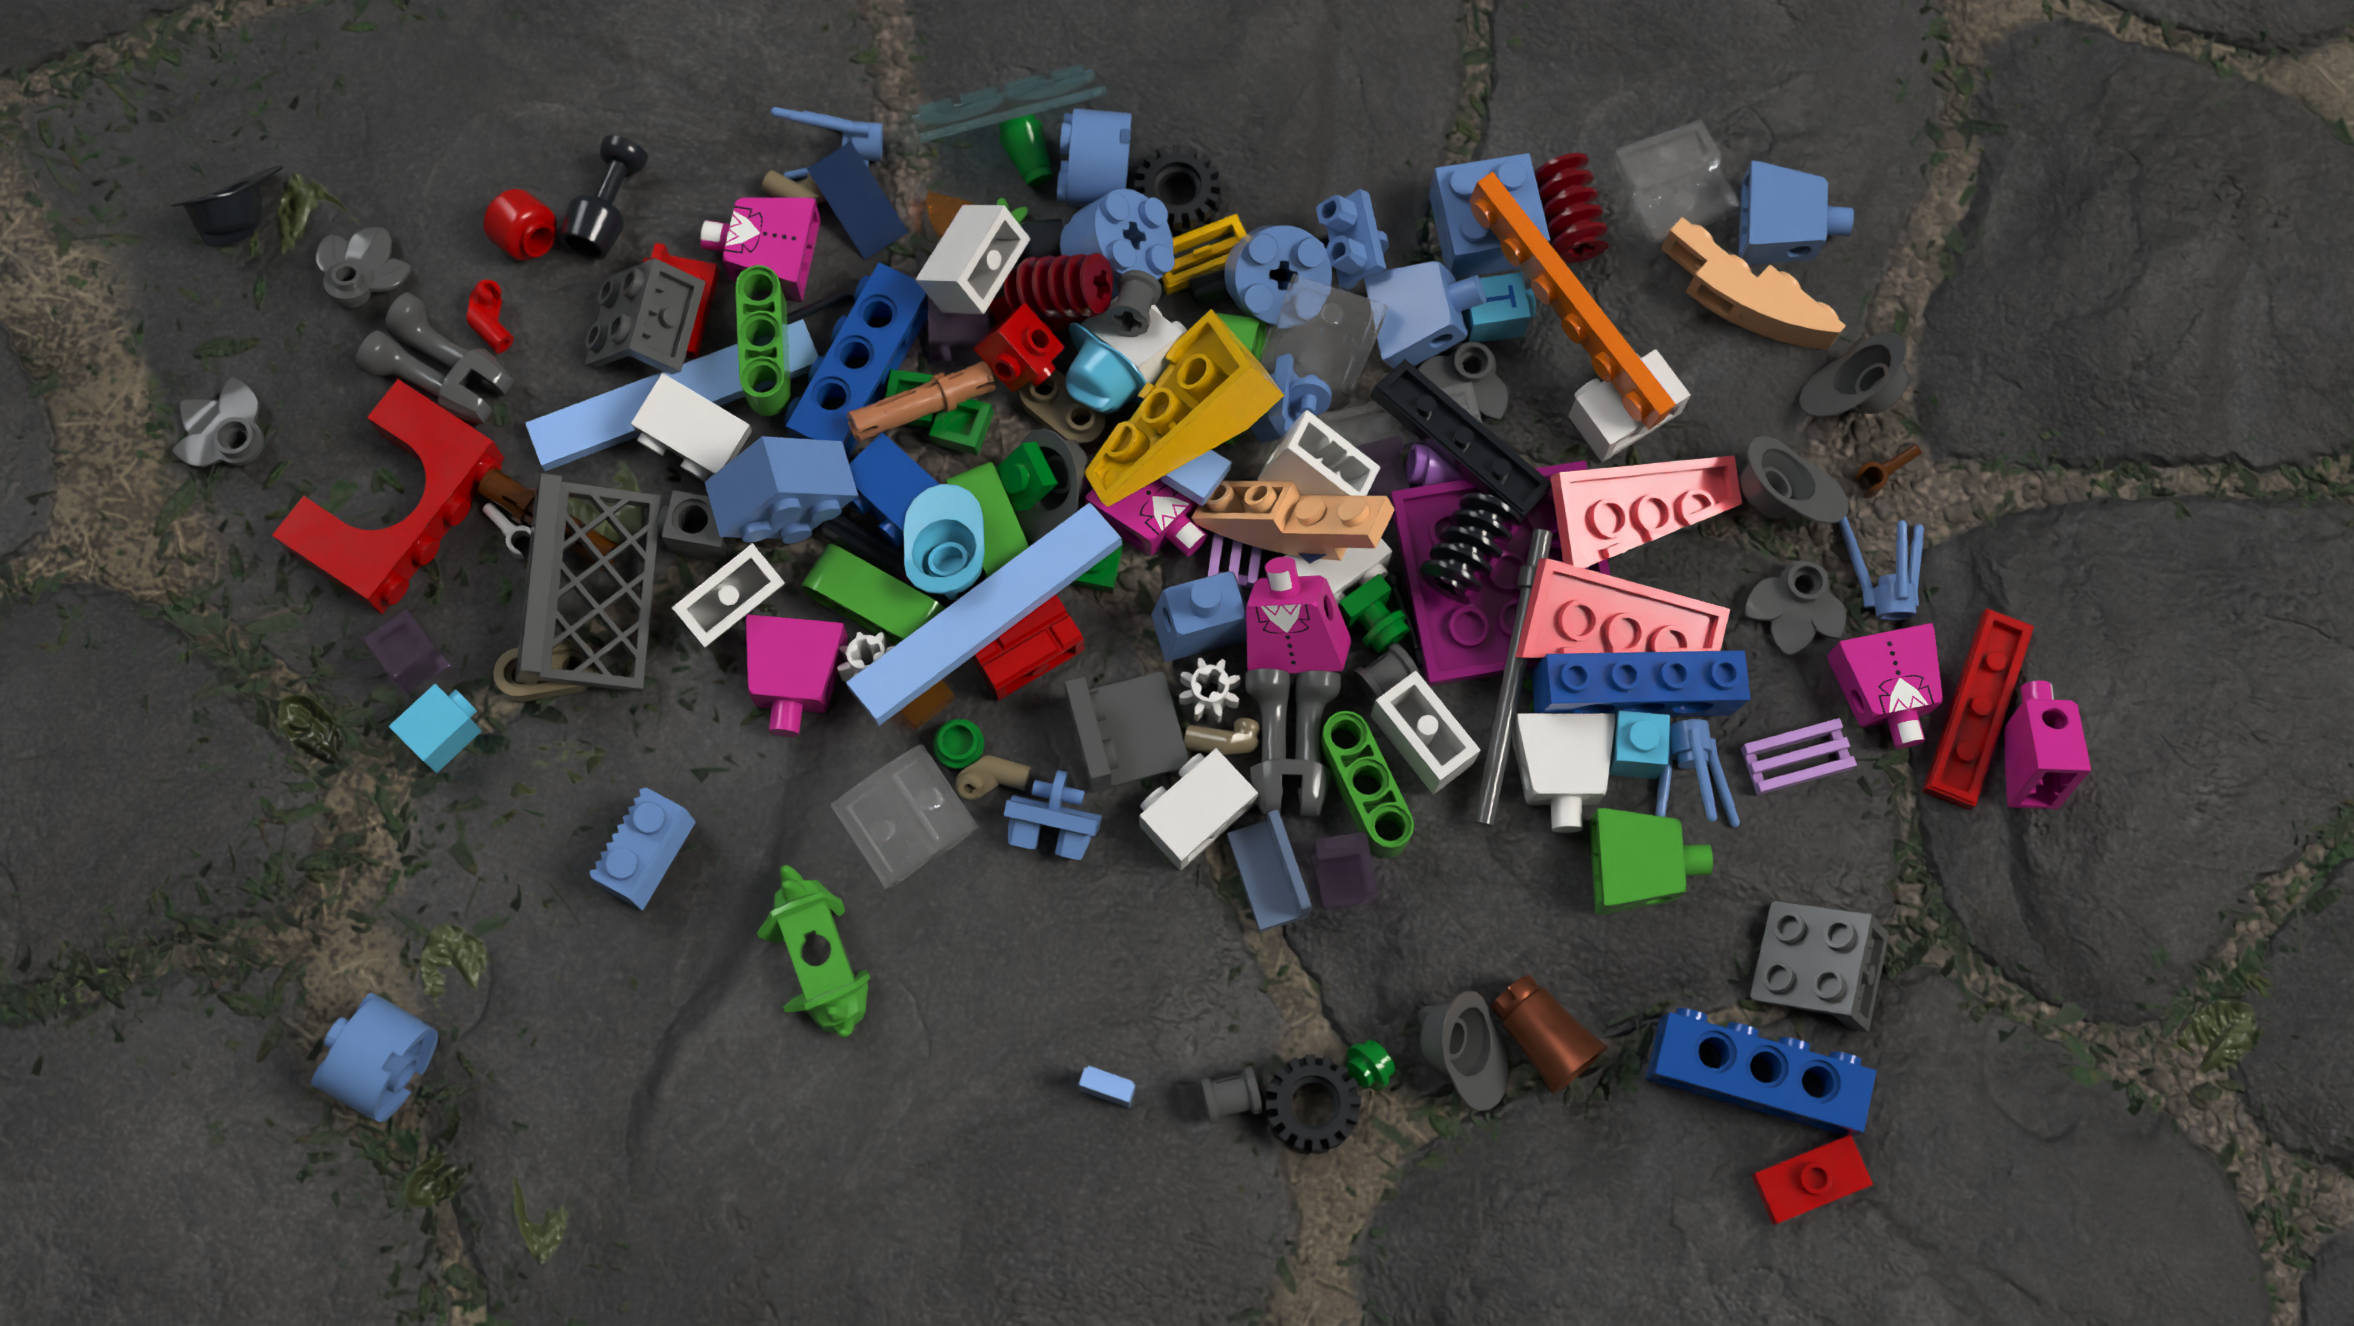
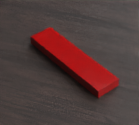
(1978, 709)

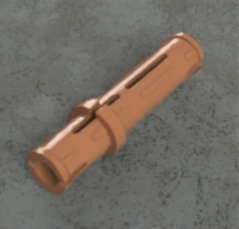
(938, 394)

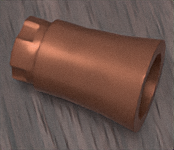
(1547, 1033)

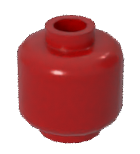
(520, 224)

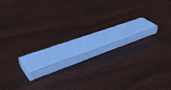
(608, 417)
(984, 613)

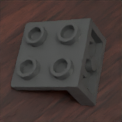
(645, 316)
(1126, 730)
(1821, 962)

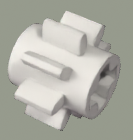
(861, 652)
(1201, 679)

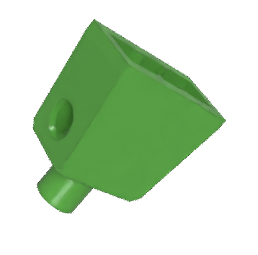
(1641, 860)

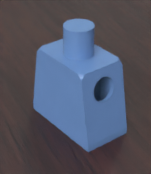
(1786, 215)
(1422, 310)
(1201, 615)

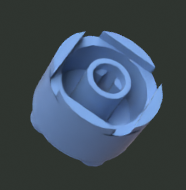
(1097, 155)
(1125, 230)
(1266, 249)
(375, 1057)

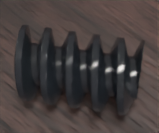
(1466, 544)

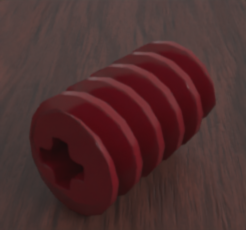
(1569, 208)
(1061, 285)

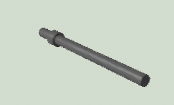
(1510, 690)

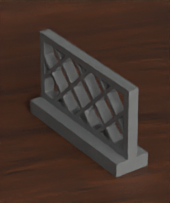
(543, 582)

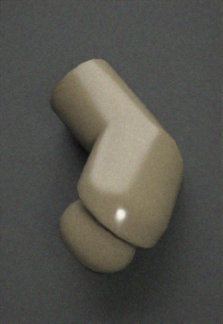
(783, 187)
(1240, 741)
(989, 773)

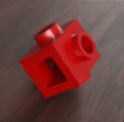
(1020, 349)

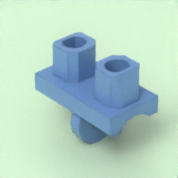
(1355, 242)
(1300, 395)
(1074, 824)

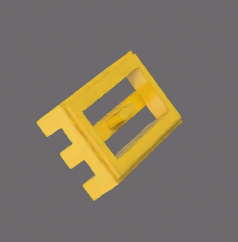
(1198, 236)

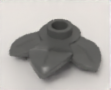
(359, 266)
(1488, 388)
(218, 425)
(1793, 614)

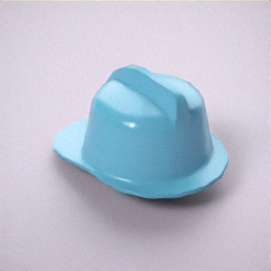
(1101, 374)
(944, 540)

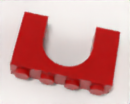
(382, 561)

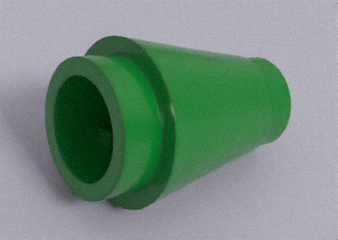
(1027, 148)

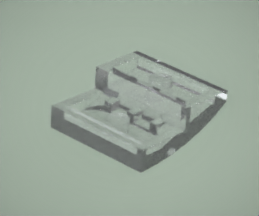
(1675, 179)
(1324, 332)
(904, 816)

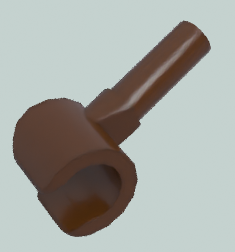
(1881, 472)

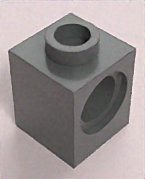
(705, 544)

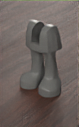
(409, 325)
(1311, 694)

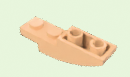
(1764, 305)
(1284, 521)

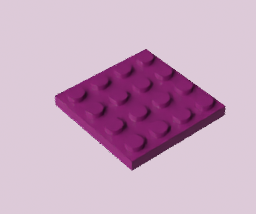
(1459, 638)

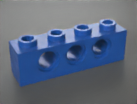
(880, 295)
(1642, 682)
(1845, 1082)

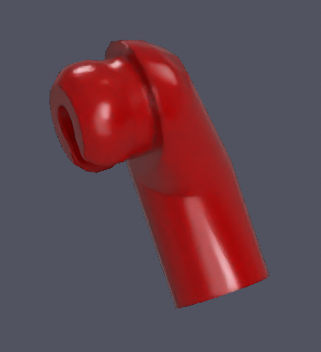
(484, 315)

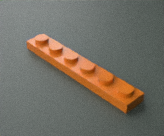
(1579, 313)

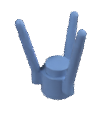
(865, 136)
(1896, 593)
(1692, 749)

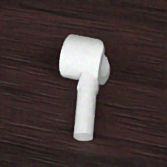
(508, 528)

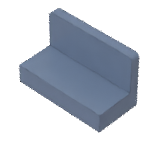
(1269, 873)

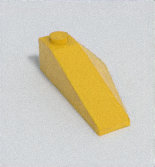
(1197, 403)

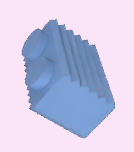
(643, 848)

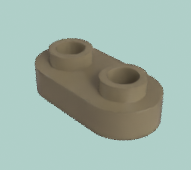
(1059, 408)
(562, 657)

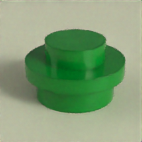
(1384, 629)
(958, 743)
(1370, 1065)

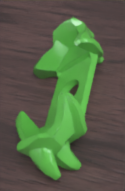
(829, 990)

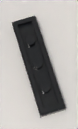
(1460, 439)

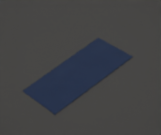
(857, 200)

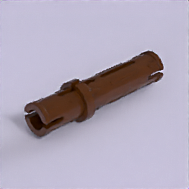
(520, 502)

